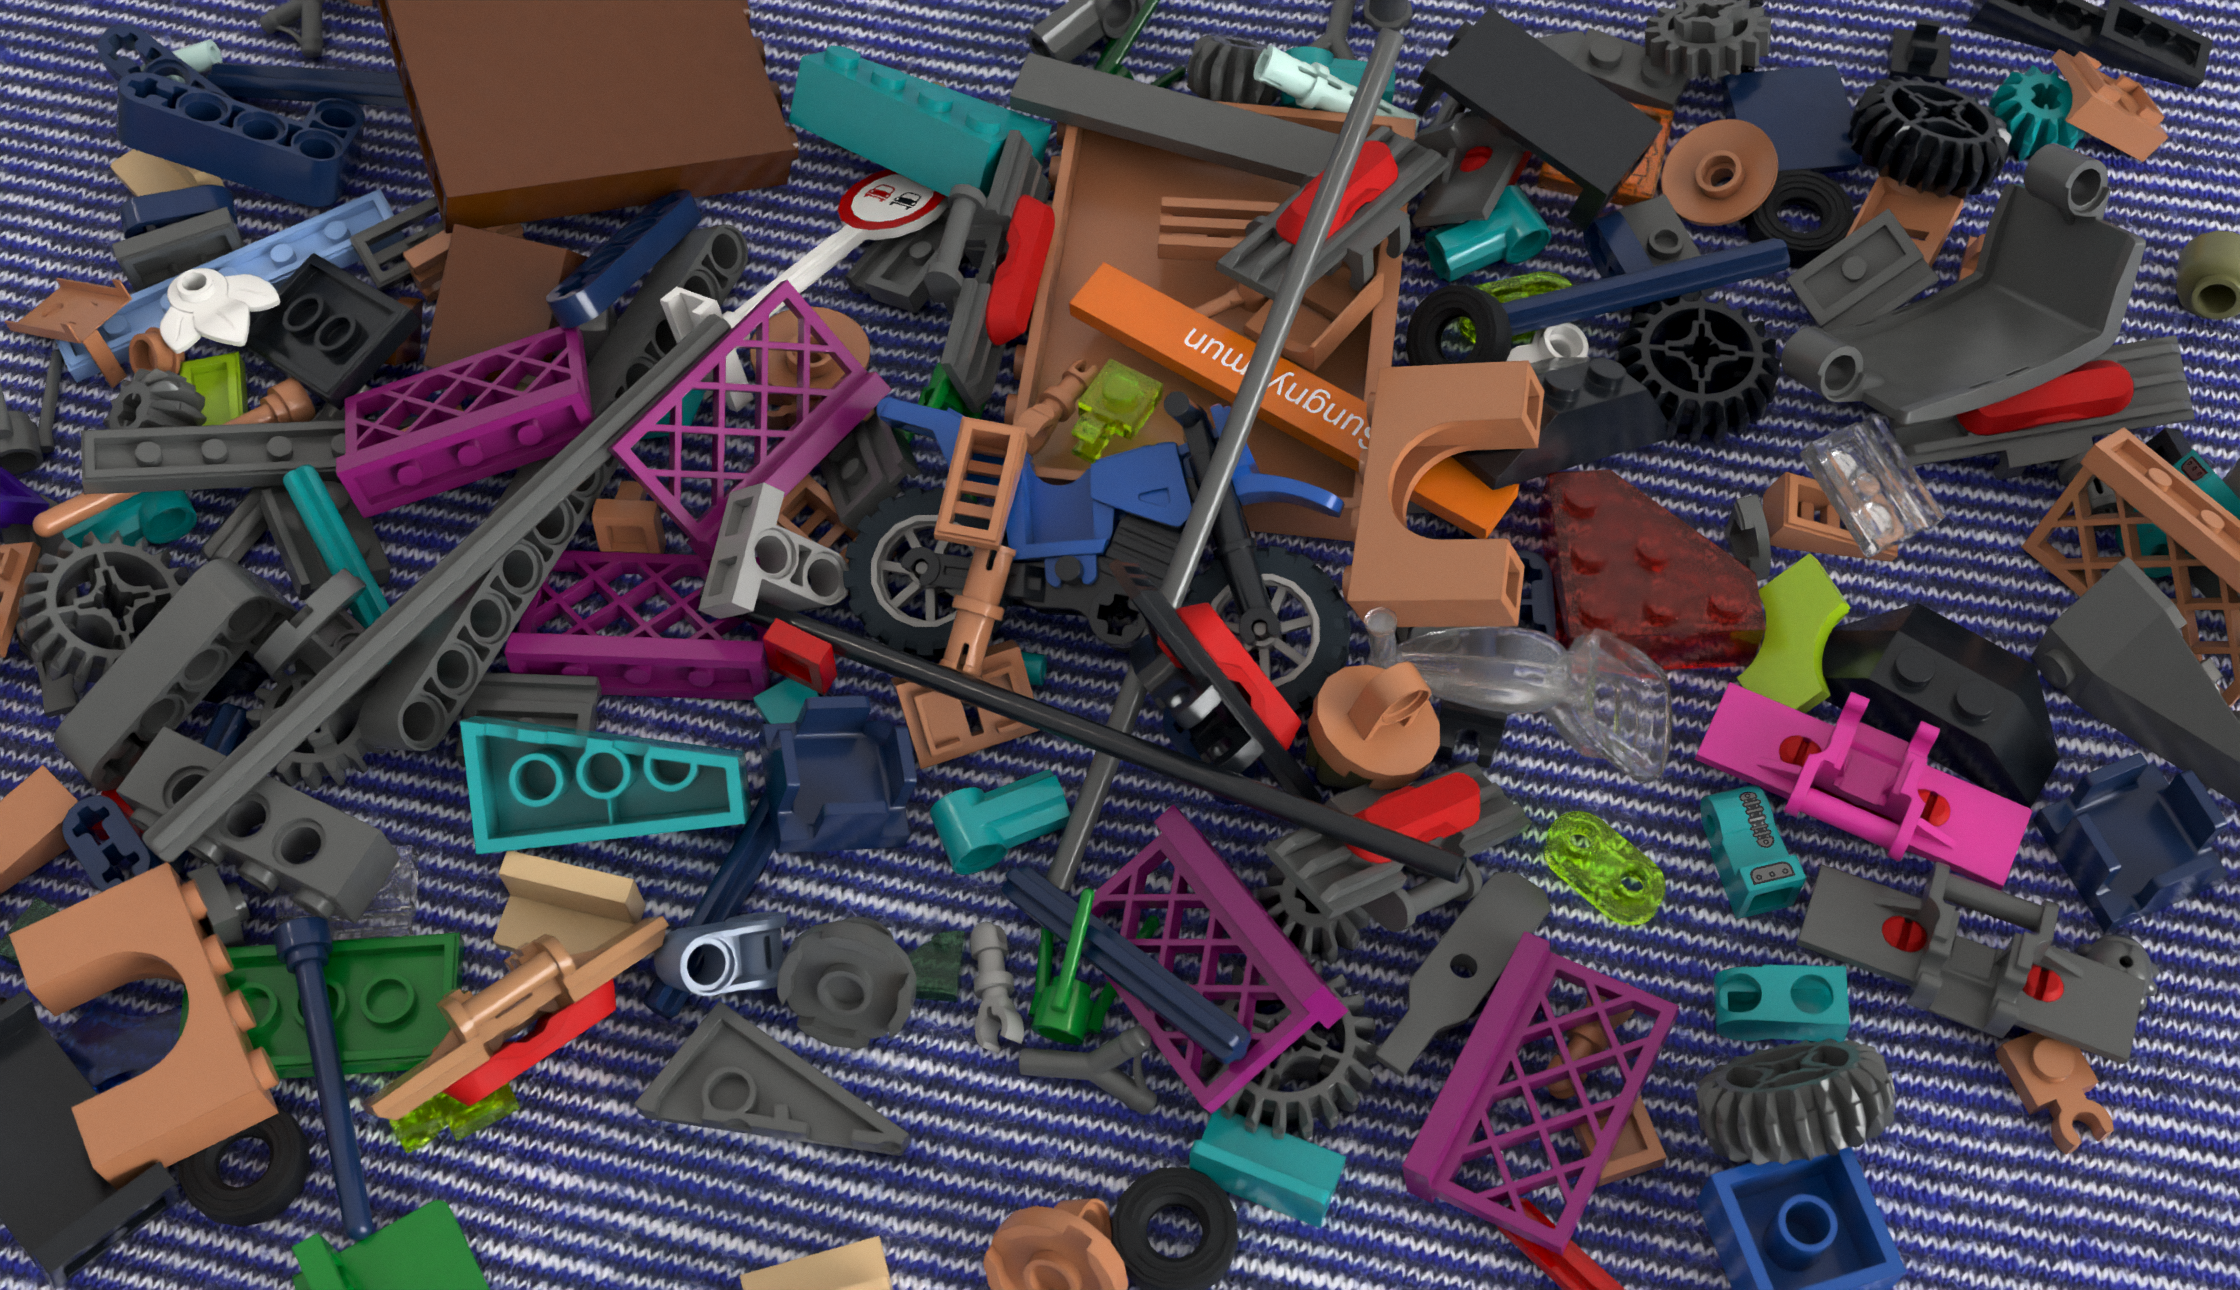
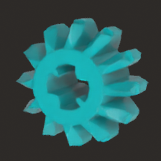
(2035, 111)

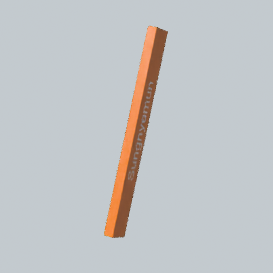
(1294, 398)

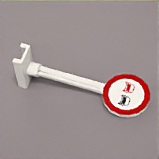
(873, 209)

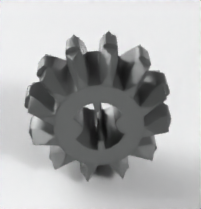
(1224, 71)
(156, 401)
(1306, 930)

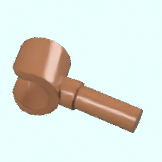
(1240, 296)

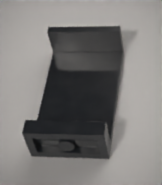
(1543, 107)
(48, 1189)

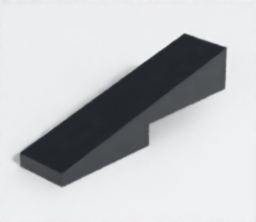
(2113, 34)

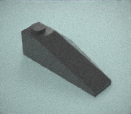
(2133, 670)

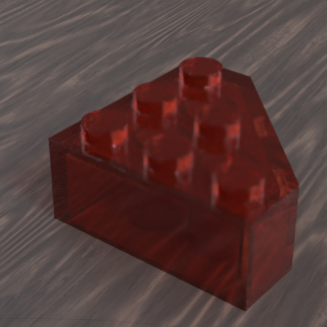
(1644, 575)

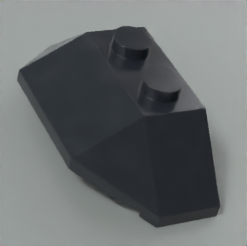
(1586, 415)
(1942, 674)

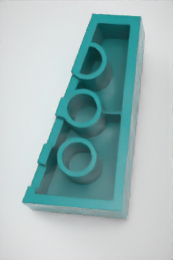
(907, 121)
(578, 785)

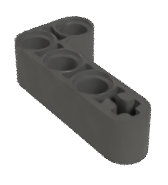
(170, 669)

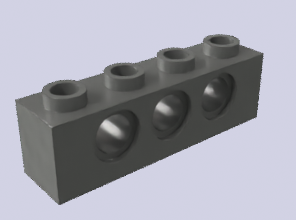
(338, 880)

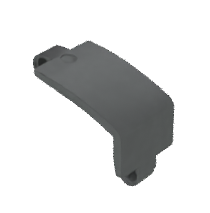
(2034, 308)

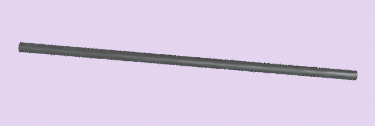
(1235, 432)

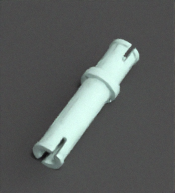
(1313, 84)

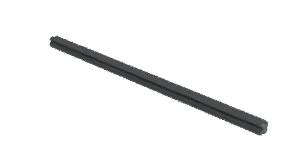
(420, 604)

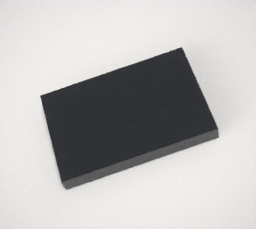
(329, 330)

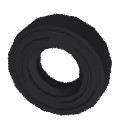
(1810, 191)
(1447, 304)
(1181, 1189)
(262, 1198)

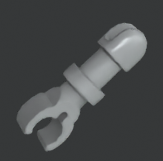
(993, 986)

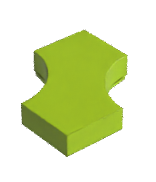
(1800, 614)

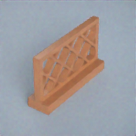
(2175, 506)

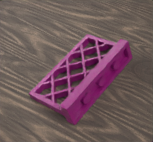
(456, 447)
(795, 451)
(641, 660)
(1252, 933)
(1480, 1078)

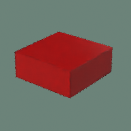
(800, 656)

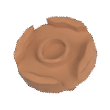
(1376, 724)
(1056, 1249)

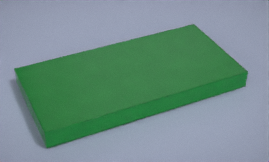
(378, 996)

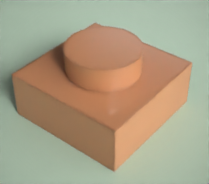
(1635, 1150)

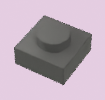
(224, 906)

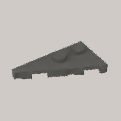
(751, 1084)

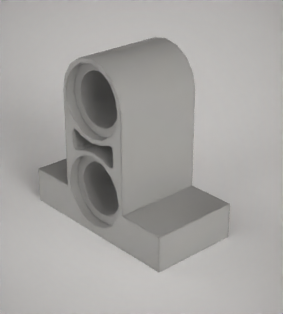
(784, 557)

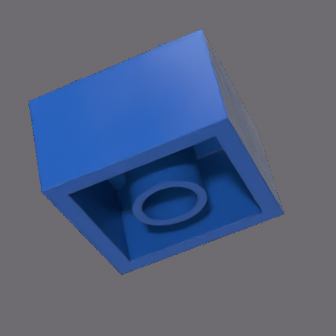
(1800, 1226)

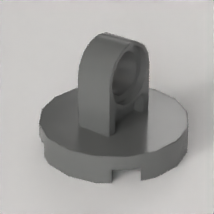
(318, 630)
(847, 982)

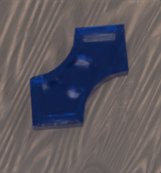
(118, 1046)

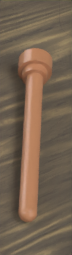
(283, 403)

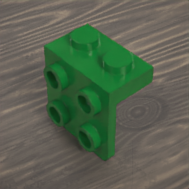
(410, 1254)

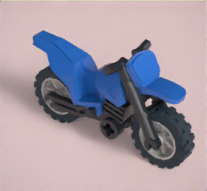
(1070, 533)

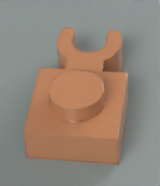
(2055, 1078)

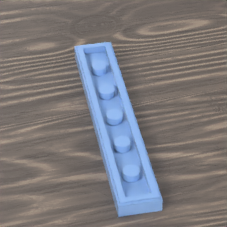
(269, 258)

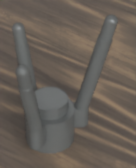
(22, 439)

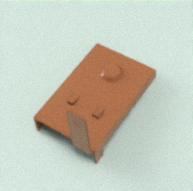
(75, 315)

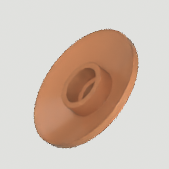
(1717, 152)
(823, 369)

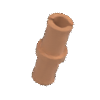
(978, 609)

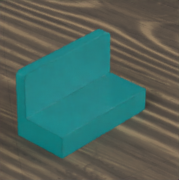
(1272, 1172)

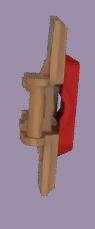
(543, 985)

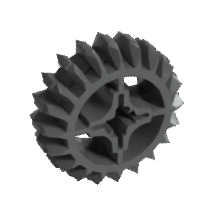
(63, 631)
(1309, 1060)
(1796, 1101)

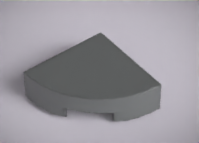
(1749, 535)

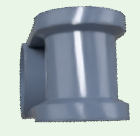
(737, 954)

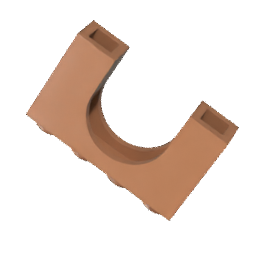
(1415, 423)
(210, 1078)

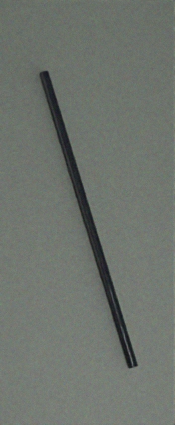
(1124, 746)

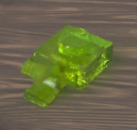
(1113, 403)
(427, 1120)

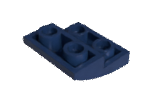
(1800, 112)

